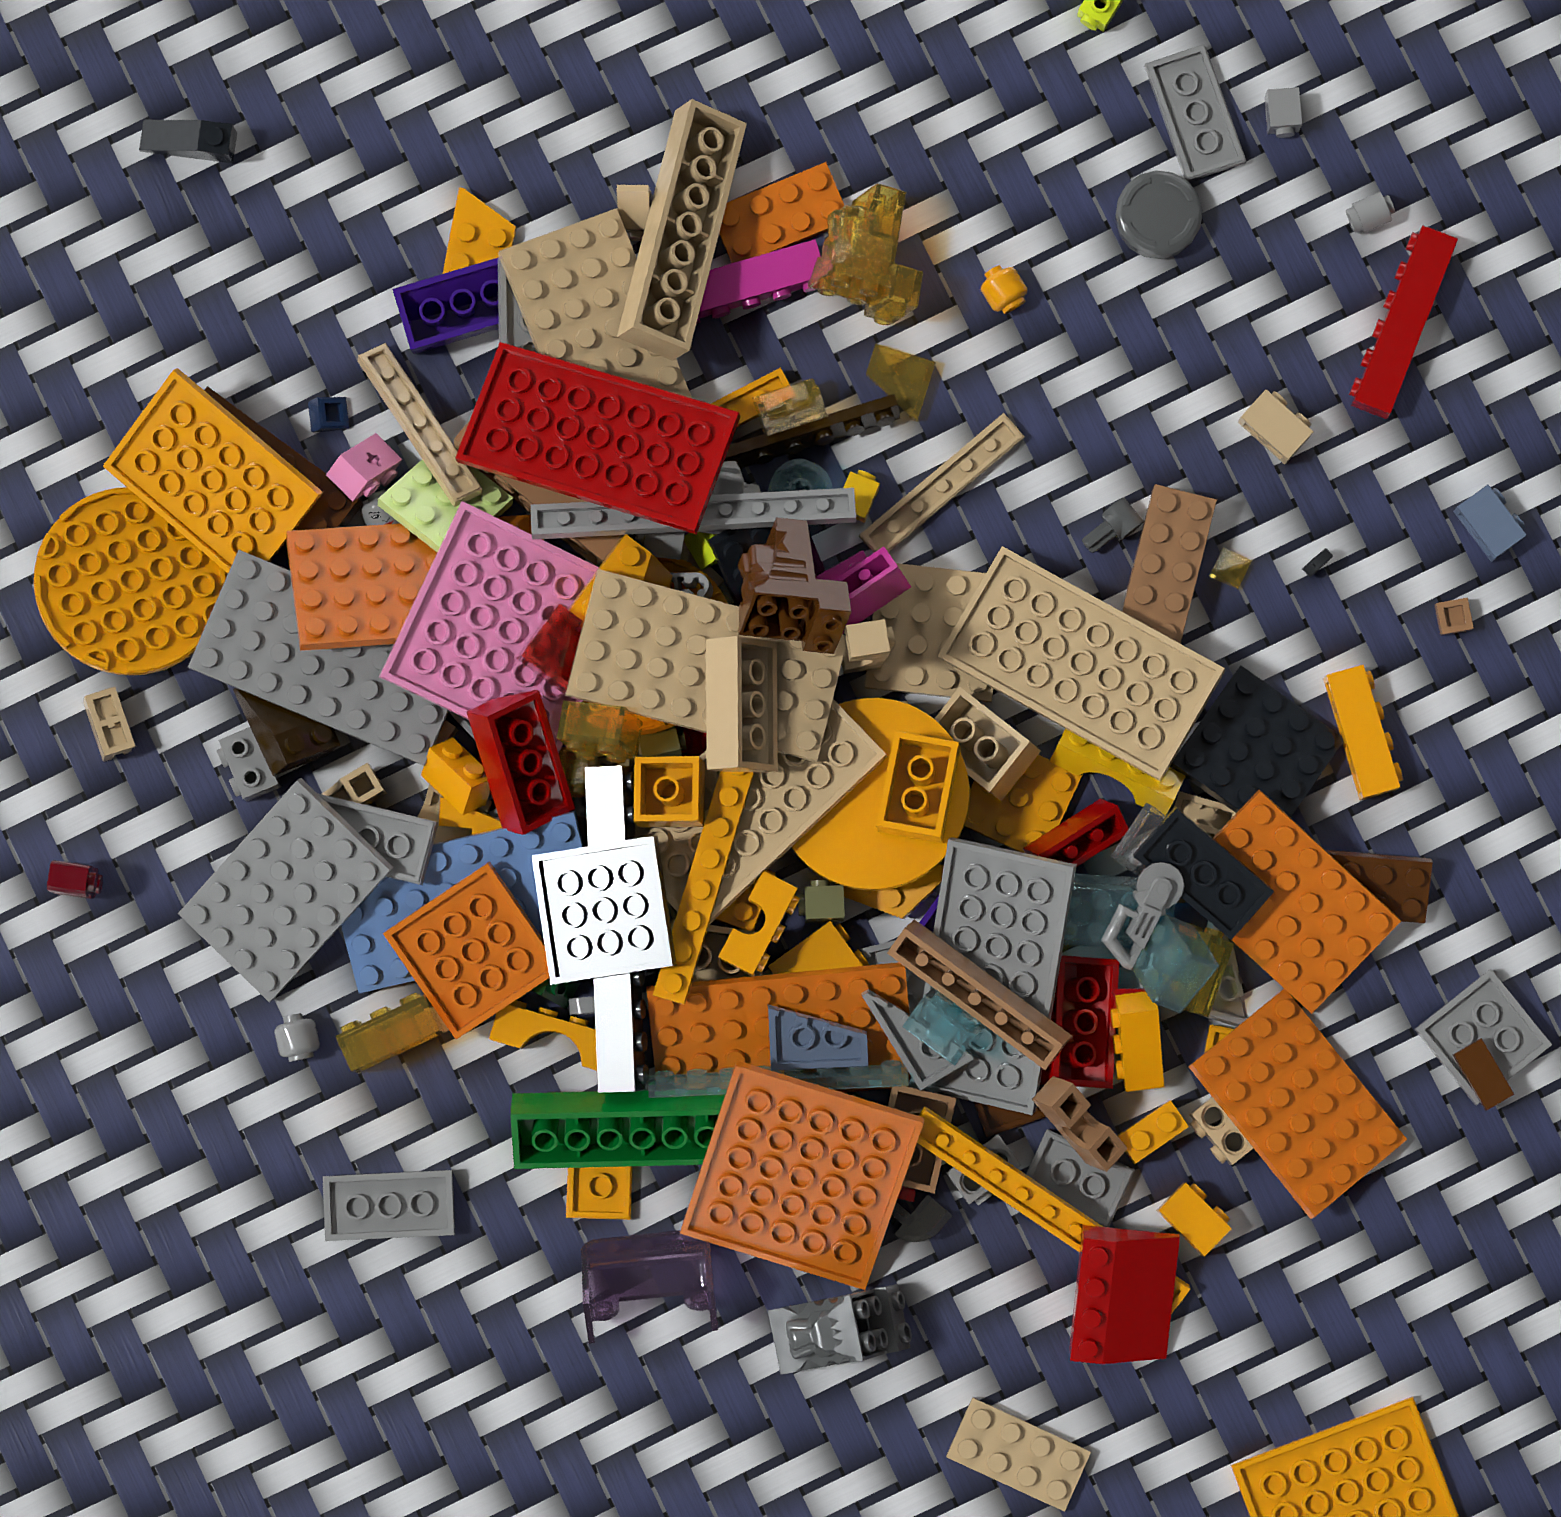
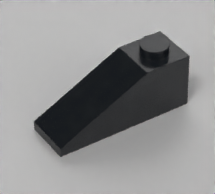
(189, 139)

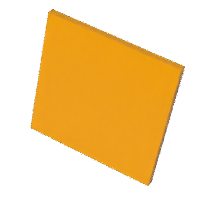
(1353, 1469)

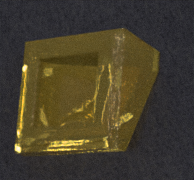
(1230, 568)

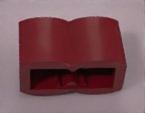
(74, 879)

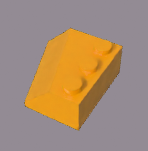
(629, 560)

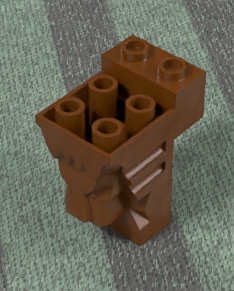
(785, 597)

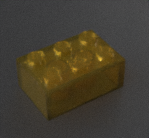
(389, 1032)

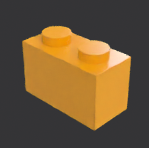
(456, 776)
(1152, 1131)
(1195, 1218)

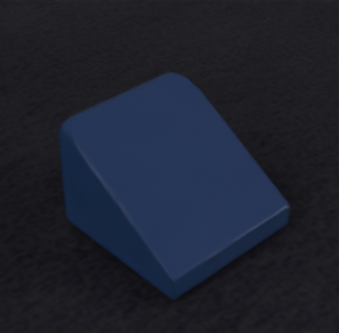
(328, 414)

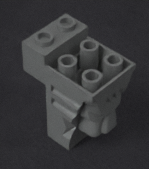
(840, 1329)

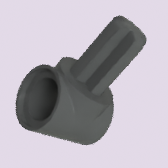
(1119, 521)

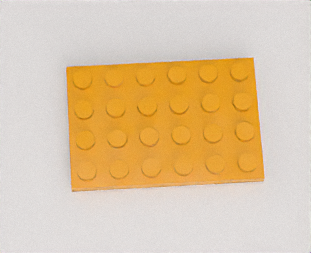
(211, 475)

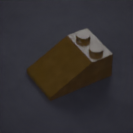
(285, 736)

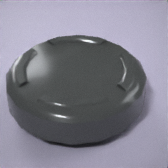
(1158, 214)

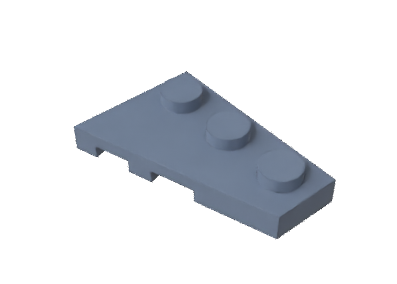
(812, 1042)

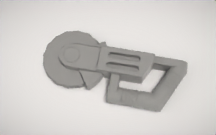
(1157, 889)

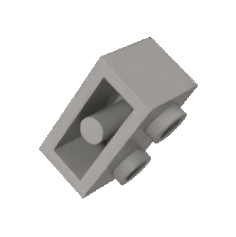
(247, 765)

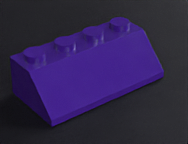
(449, 306)

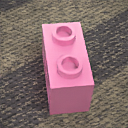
(365, 467)

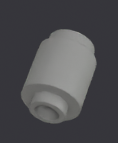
(1370, 212)

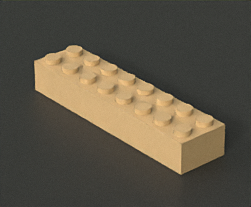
(682, 230)

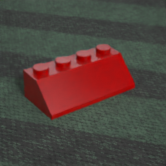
(520, 761)
(1084, 1011)

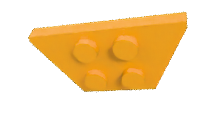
(476, 233)
(899, 900)

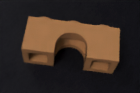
(1068, 1113)

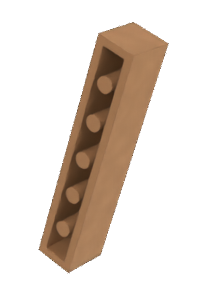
(979, 994)

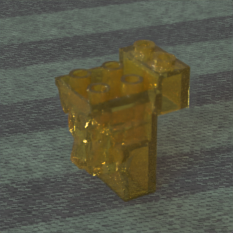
(862, 254)

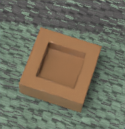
(1454, 616)

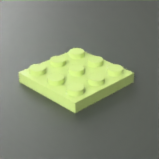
(426, 510)

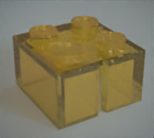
(599, 731)

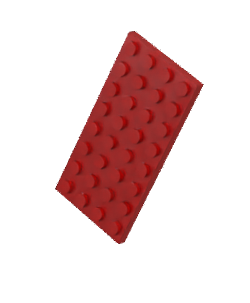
(598, 437)

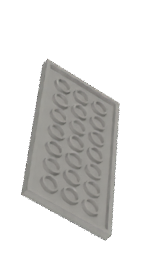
(256, 649)
(1011, 921)

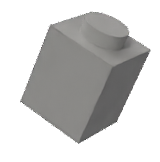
(1283, 111)

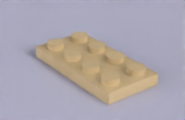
(1018, 1454)

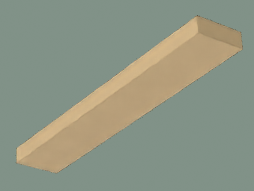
(419, 424)
(942, 485)

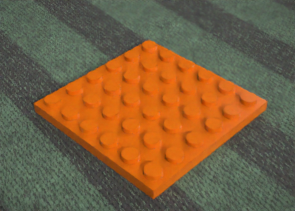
(801, 1175)

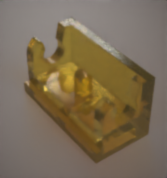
(789, 406)

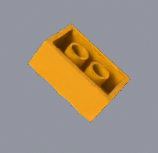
(918, 787)

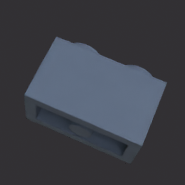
(1490, 522)

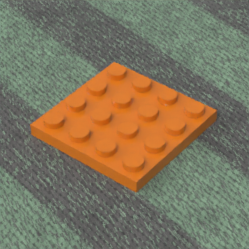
(471, 950)

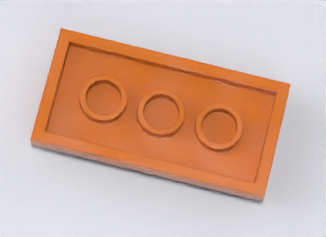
(780, 214)

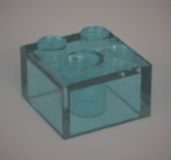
(1174, 964)
(944, 1026)

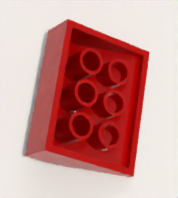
(1123, 1295)

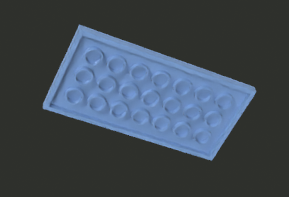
(371, 955)

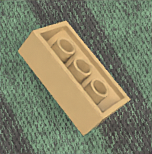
(741, 704)

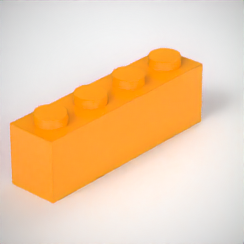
(1362, 732)

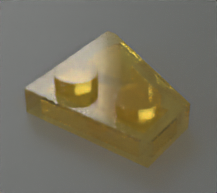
(901, 375)

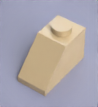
(633, 208)

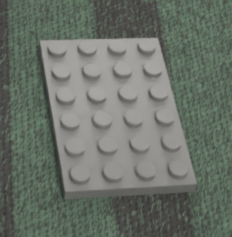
(285, 890)

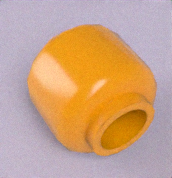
(1004, 289)

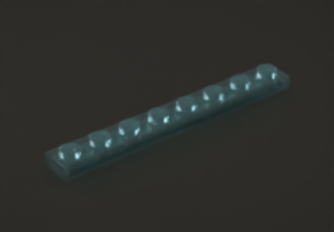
(698, 1082)

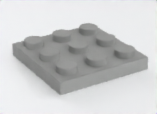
(1487, 1013)

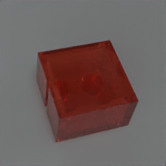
(553, 647)

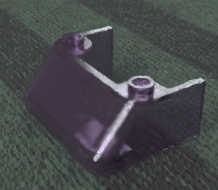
(646, 1269)

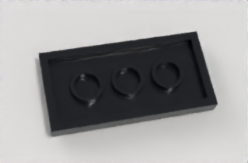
(1212, 877)

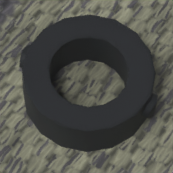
(1317, 562)

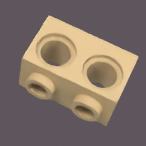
(1218, 1133)

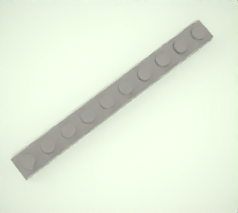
(722, 512)

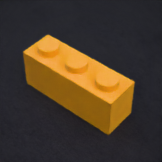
(1137, 1042)

